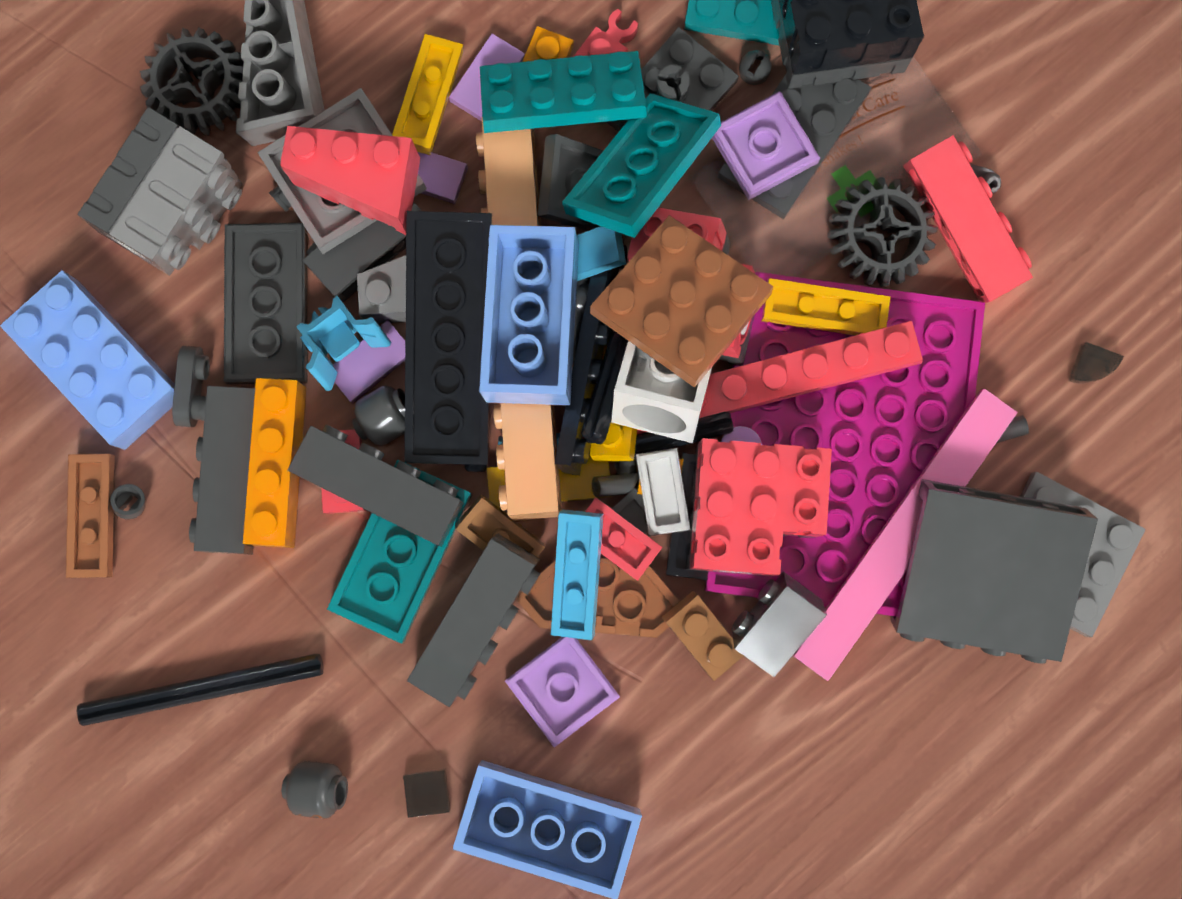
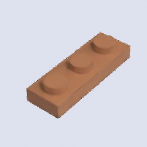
(90, 516)

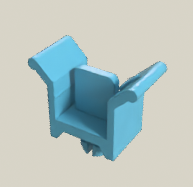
(334, 334)

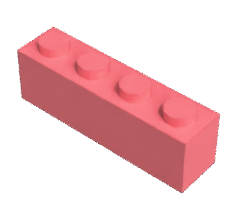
(968, 219)

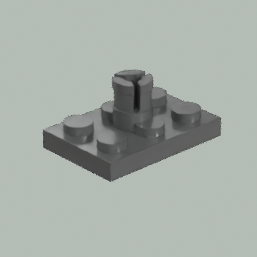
(685, 74)

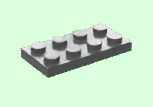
(823, 115)

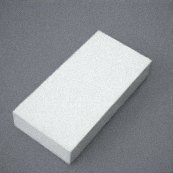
(662, 492)

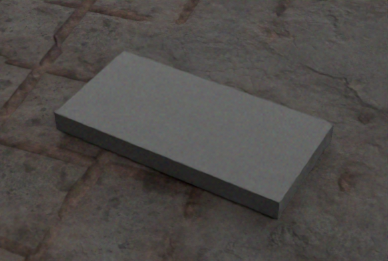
(264, 302)

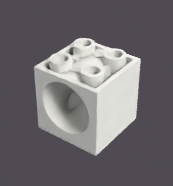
(656, 398)

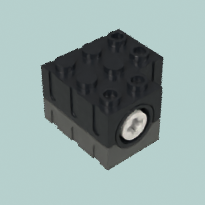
(845, 38)

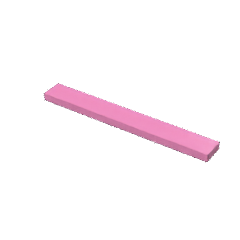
(891, 549)

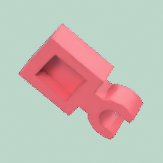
(609, 41)

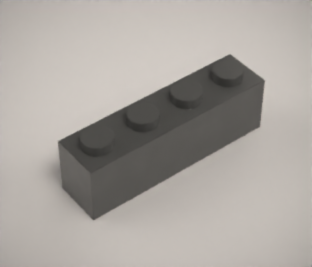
(223, 471)
(375, 485)
(474, 619)

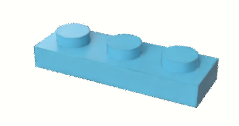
(576, 574)

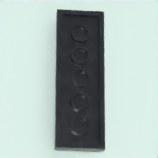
(444, 337)

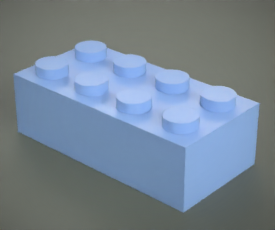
(529, 315)
(91, 360)
(548, 829)

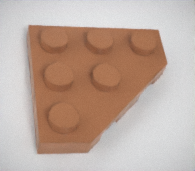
(622, 602)

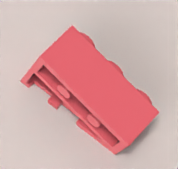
(355, 169)

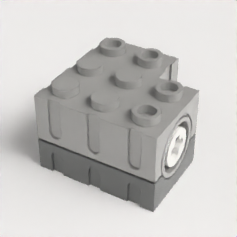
(162, 193)

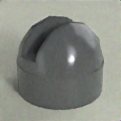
(762, 71)
(121, 498)

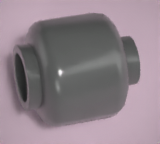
(380, 415)
(315, 789)

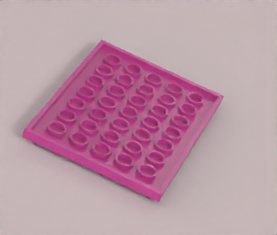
(877, 429)

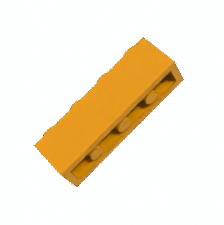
(274, 442)

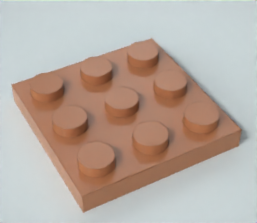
(681, 300)

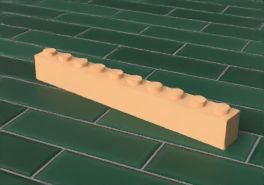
(527, 429)

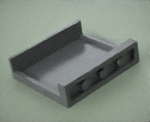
(994, 572)

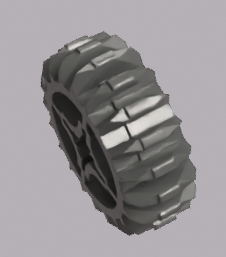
(166, 93)
(883, 216)

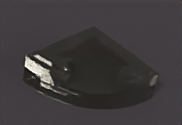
(1094, 364)

